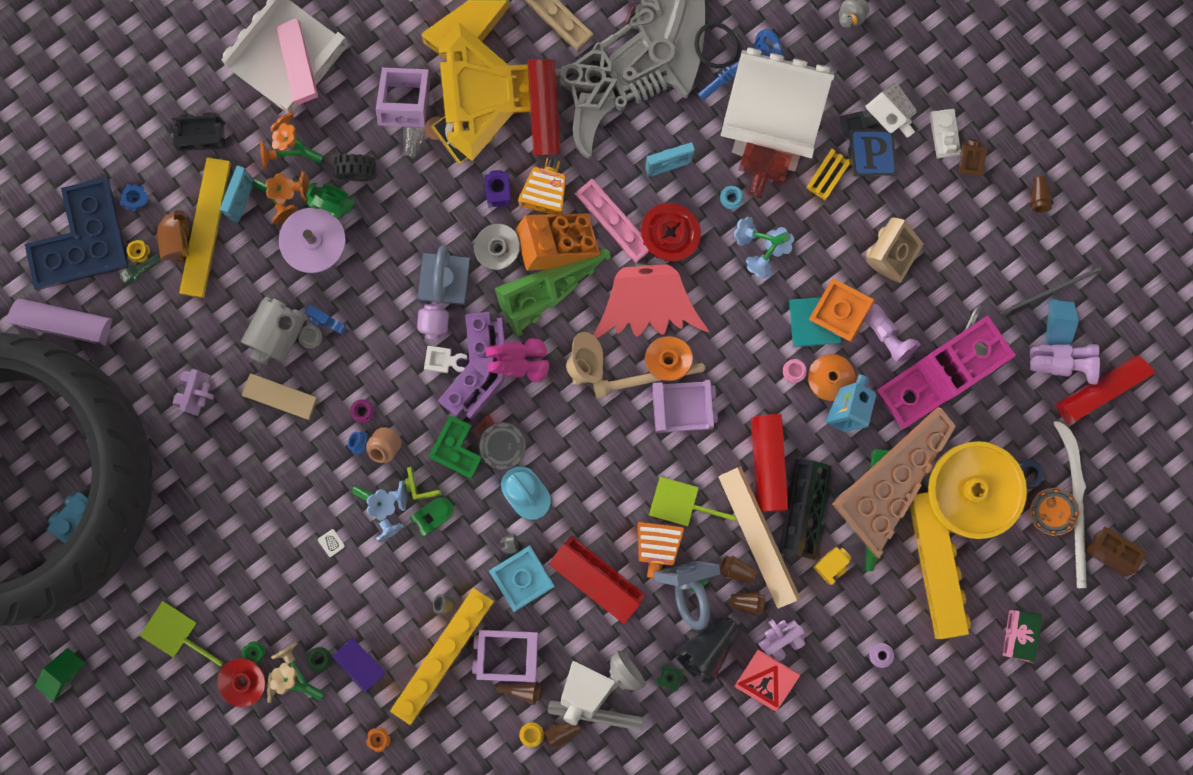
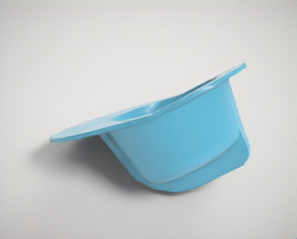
(525, 493)

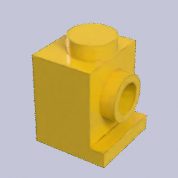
(833, 564)

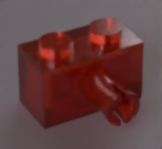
(764, 165)

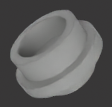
(310, 336)

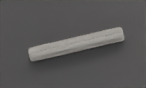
(601, 716)

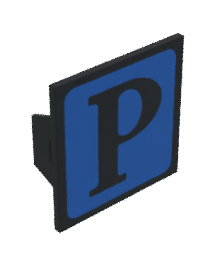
(872, 153)

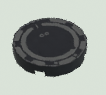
(501, 445)

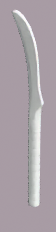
(1078, 490)

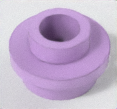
(873, 655)

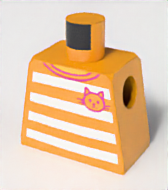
(544, 189)

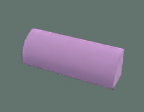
(59, 321)

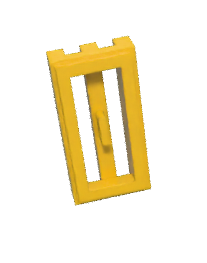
(838, 159)

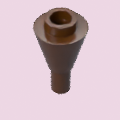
(528, 691)

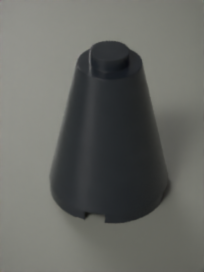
(708, 649)

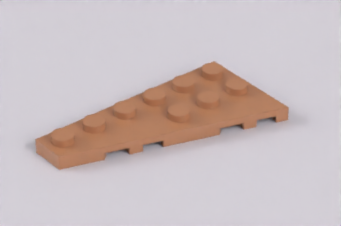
(888, 488)

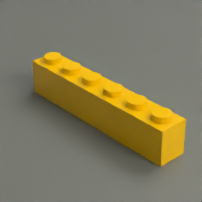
(939, 571)
(442, 656)

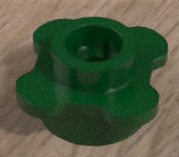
(676, 676)

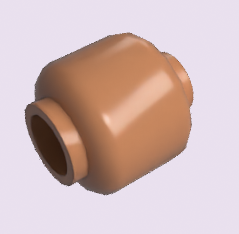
(383, 445)

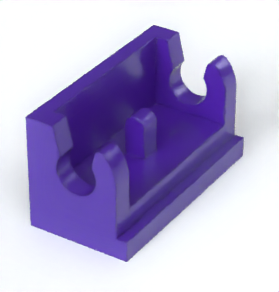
(358, 665)

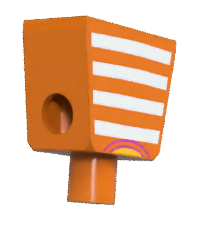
(658, 545)

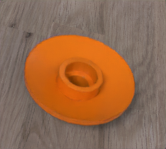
(672, 349)
(819, 376)

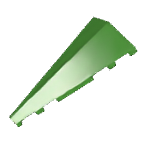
(531, 295)

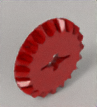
(668, 216)

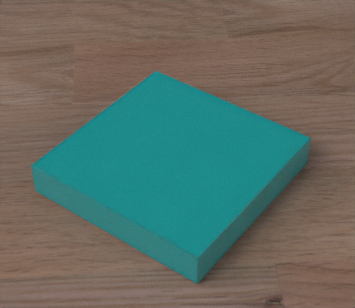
(804, 330)

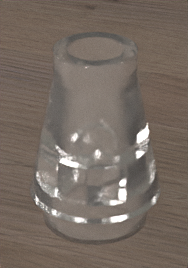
(412, 140)

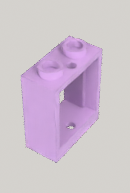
(413, 114)
(531, 661)

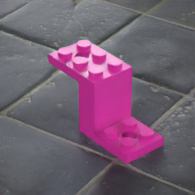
(945, 372)

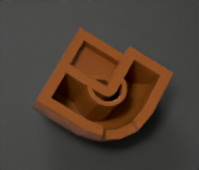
(173, 237)

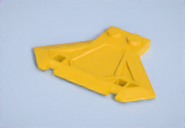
(479, 90)

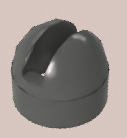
(511, 544)
(443, 604)

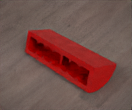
(544, 107)
(1108, 387)
(769, 462)
(597, 579)

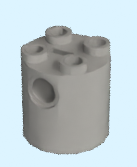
(272, 331)

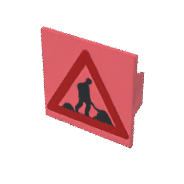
(767, 680)

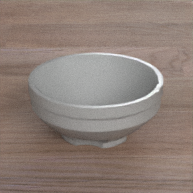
(625, 672)

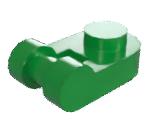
(439, 509)

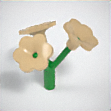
(283, 678)

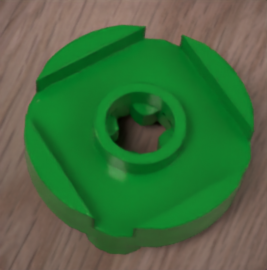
(329, 199)

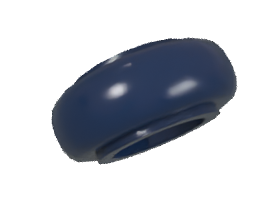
(1039, 473)

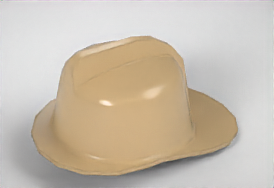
(586, 359)

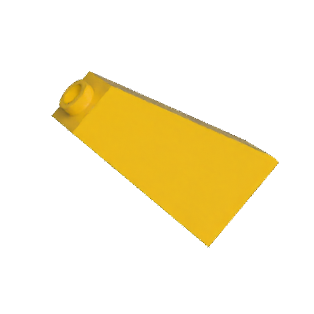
(474, 15)

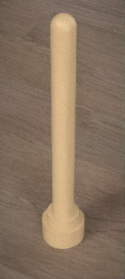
(604, 387)

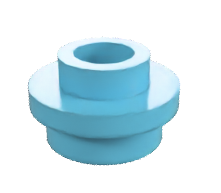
(731, 190)

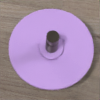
(312, 240)

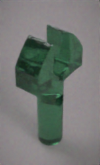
(132, 274)

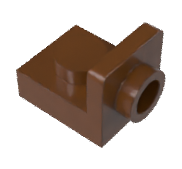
(972, 157)

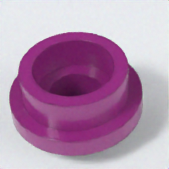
(355, 408)

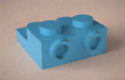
(66, 521)

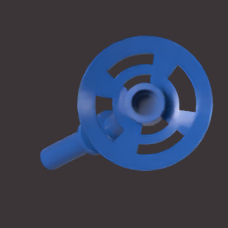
(731, 70)

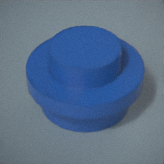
(357, 442)

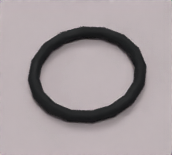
(700, 55)

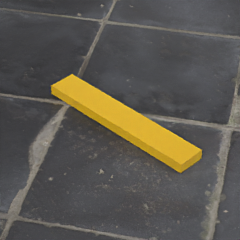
(205, 228)

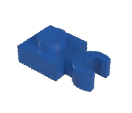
(319, 318)

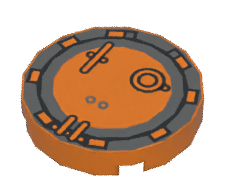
(1054, 511)

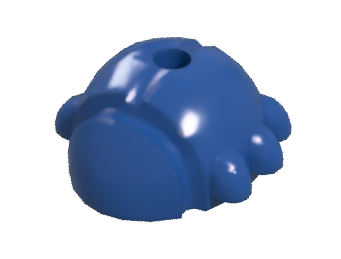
(131, 193)

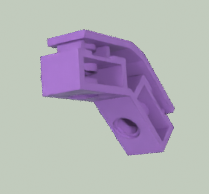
(476, 374)

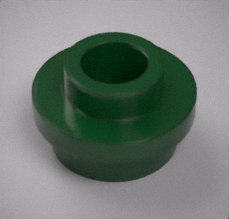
(311, 659)

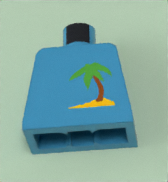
(852, 406)

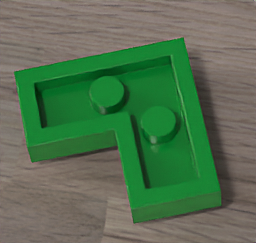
(449, 448)

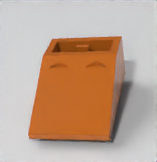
(556, 240)

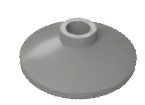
(490, 239)

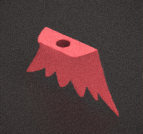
(648, 296)

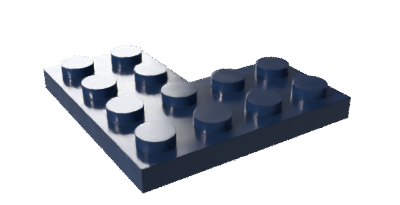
(91, 246)

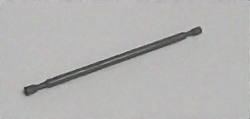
(1047, 292)

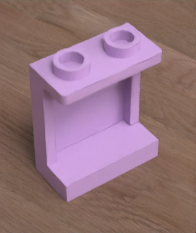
(684, 406)

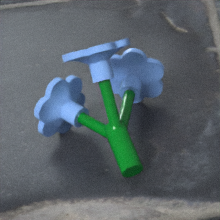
(776, 244)
(382, 505)

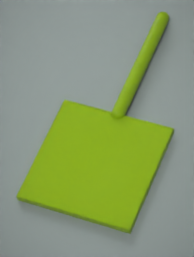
(675, 502)
(169, 631)

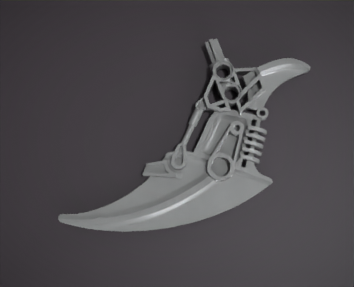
(636, 67)

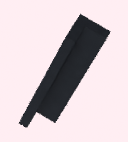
(801, 508)

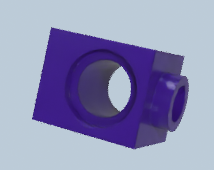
(497, 199)

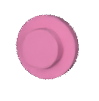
(794, 371)

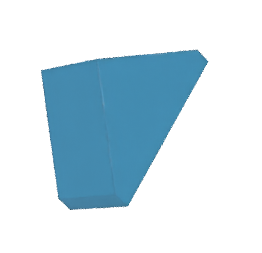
(1061, 322)

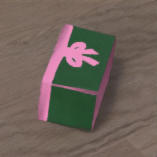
(1022, 635)

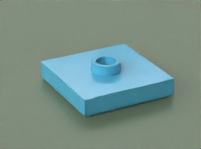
(669, 159)
(237, 194)
(521, 578)

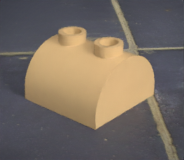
(894, 250)

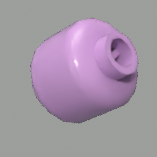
(433, 321)

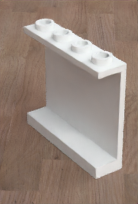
(259, 56)
(777, 102)

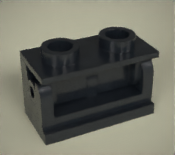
(198, 132)

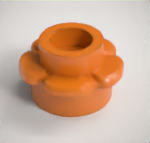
(382, 734)

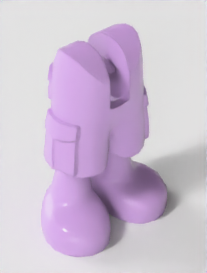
(886, 332)
(1060, 361)

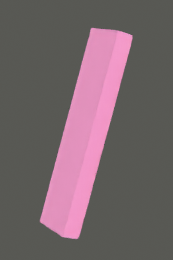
(297, 61)
(612, 220)

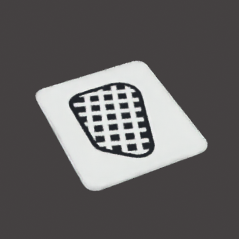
(331, 542)

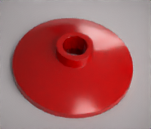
(234, 690)

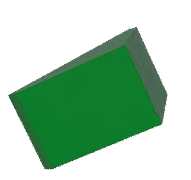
(59, 674)

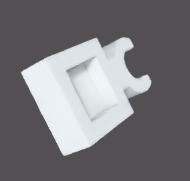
(440, 360)

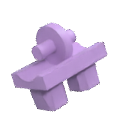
(195, 392)
(781, 635)

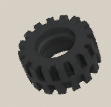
(354, 167)

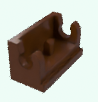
(1116, 552)

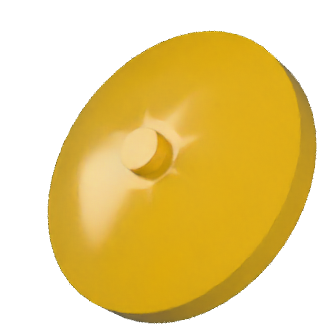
(977, 490)

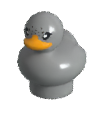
(853, 13)

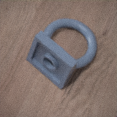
(443, 278)
(686, 577)

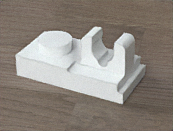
(945, 133)

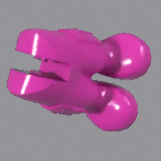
(512, 361)

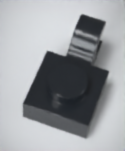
(857, 121)

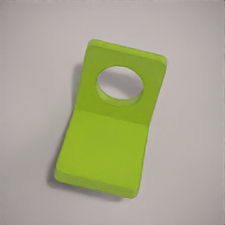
(411, 487)

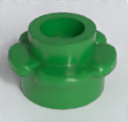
(254, 646)

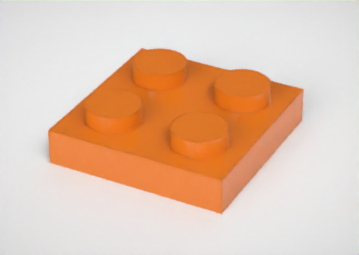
(842, 310)

